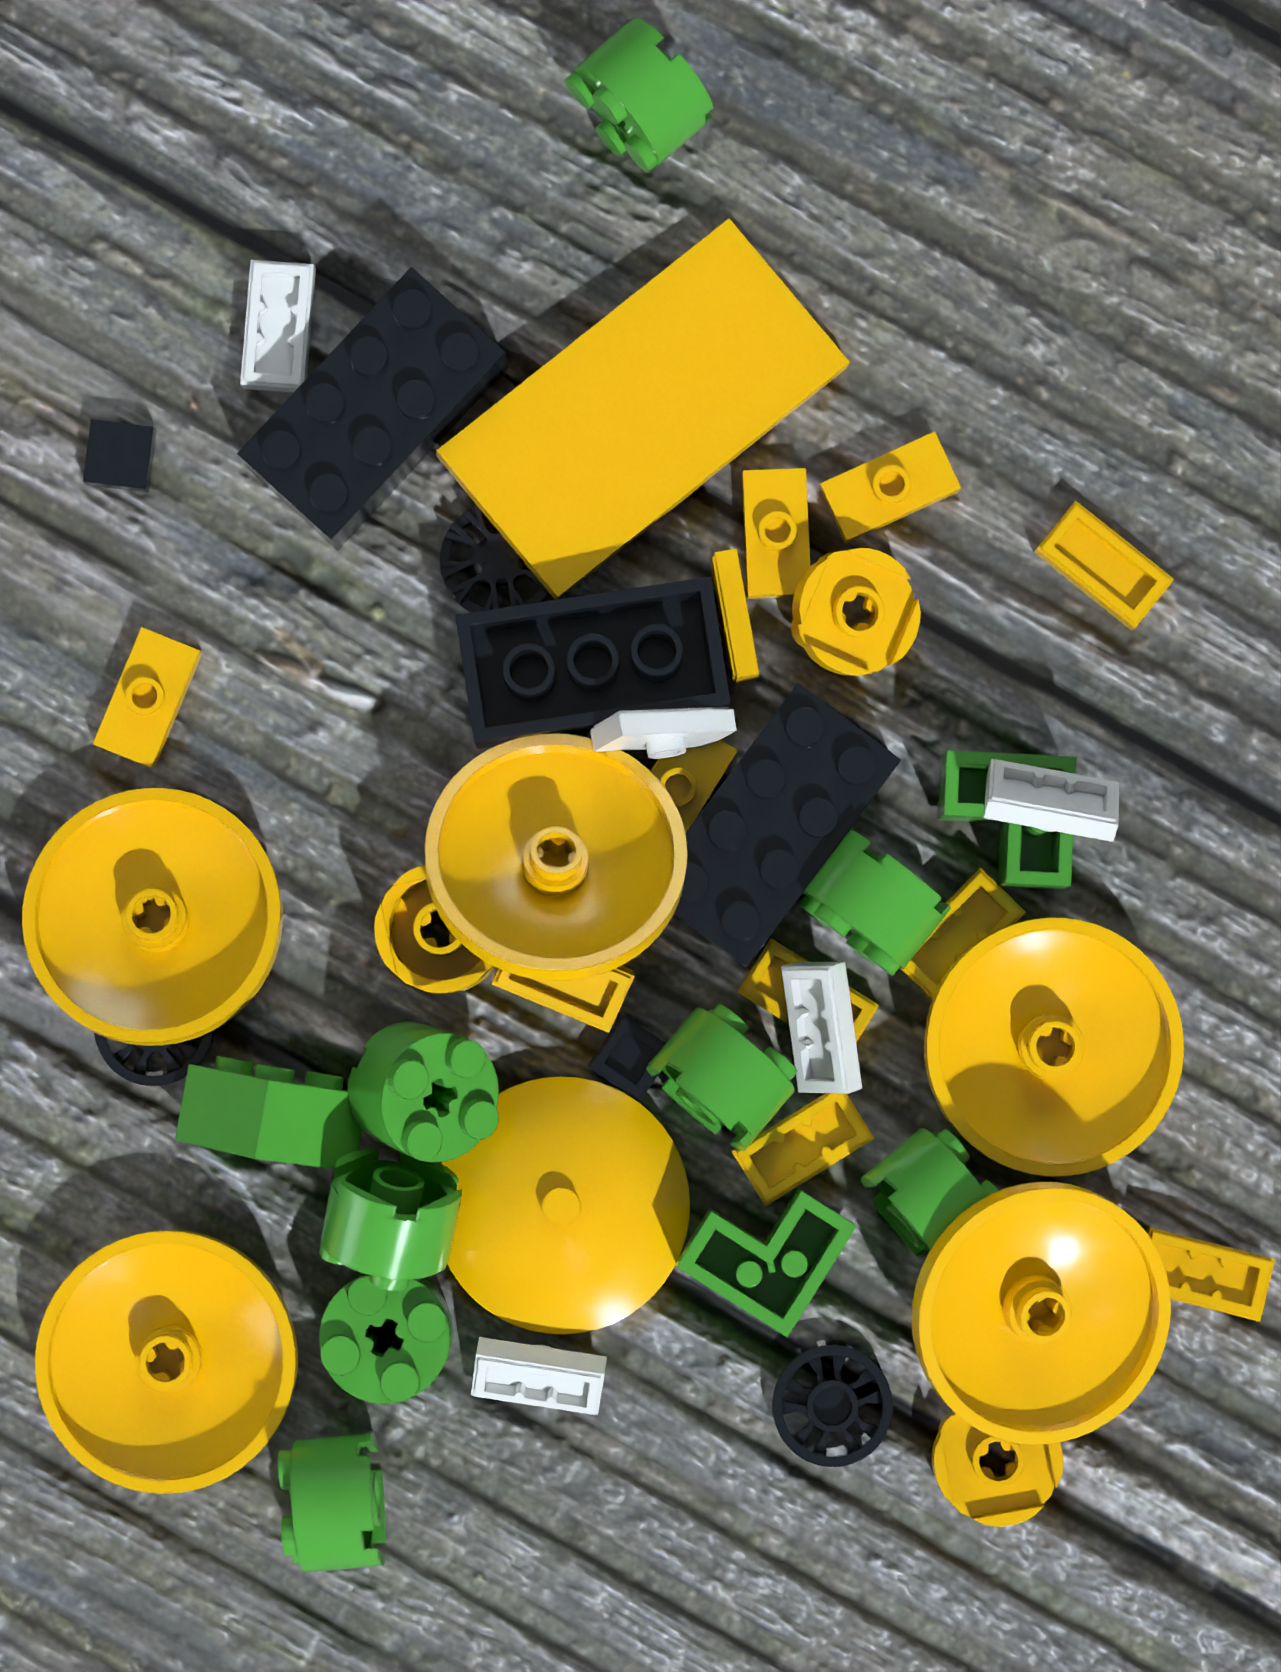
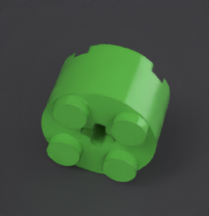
(641, 95)
(874, 900)
(723, 1075)
(424, 1092)
(925, 1187)
(390, 1217)
(351, 1348)
(333, 1503)

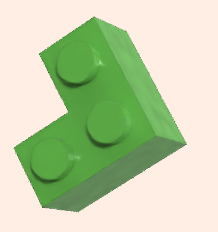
(1026, 853)
(267, 1113)
(773, 1276)

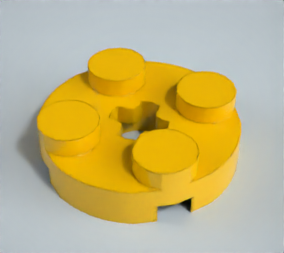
(822, 625)
(974, 1488)

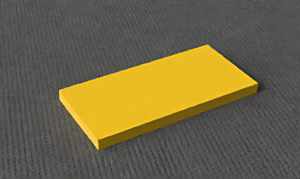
(642, 409)

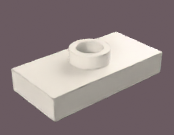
(277, 325)
(663, 731)
(1052, 800)
(821, 1027)
(538, 1376)

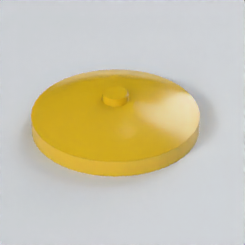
(555, 857)
(152, 916)
(1053, 1046)
(569, 1207)
(1041, 1313)
(166, 1361)

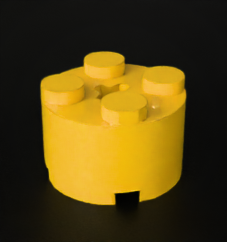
(407, 951)

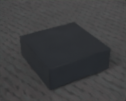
(119, 455)
(625, 1056)

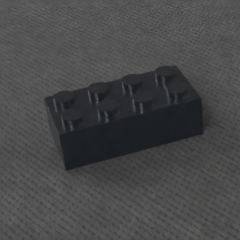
(374, 408)
(590, 656)
(777, 823)

